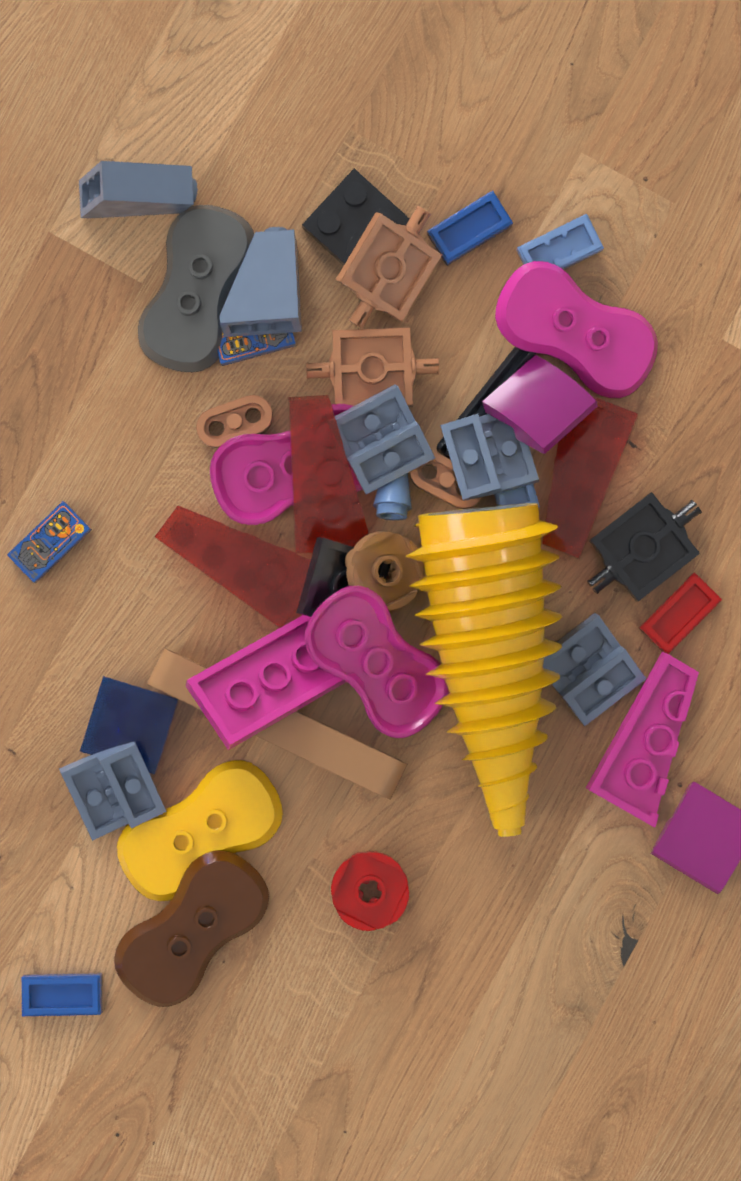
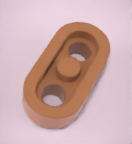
(234, 419)
(443, 484)

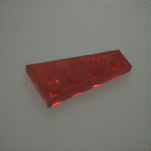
(583, 474)
(321, 477)
(247, 567)

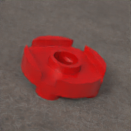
(380, 911)

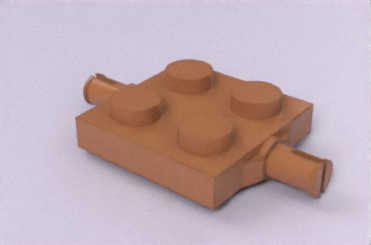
(389, 266)
(370, 362)

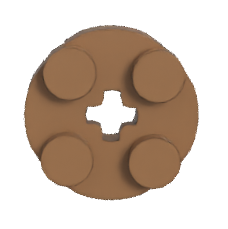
(391, 549)

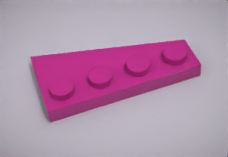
(642, 750)

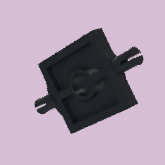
(644, 547)

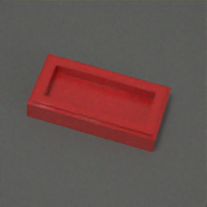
(680, 613)

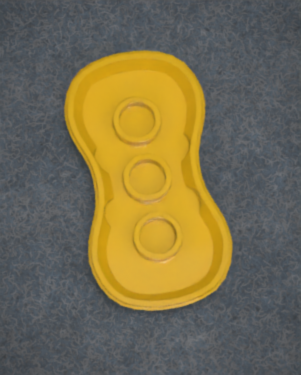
(228, 811)

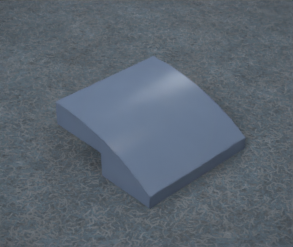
(382, 439)
(487, 456)
(592, 669)
(112, 789)

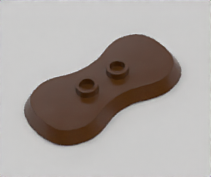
(213, 904)

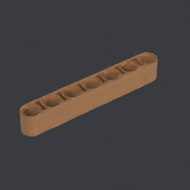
(298, 734)

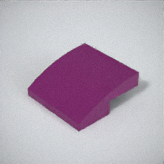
(540, 404)
(702, 838)

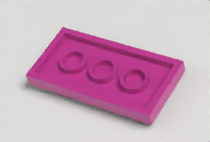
(260, 684)

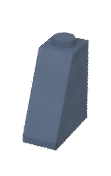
(136, 190)
(266, 288)

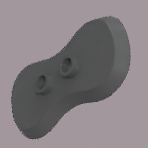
(203, 259)

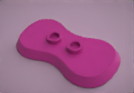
(552, 316)
(255, 477)
(359, 643)

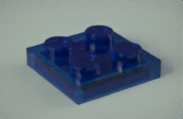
(129, 715)

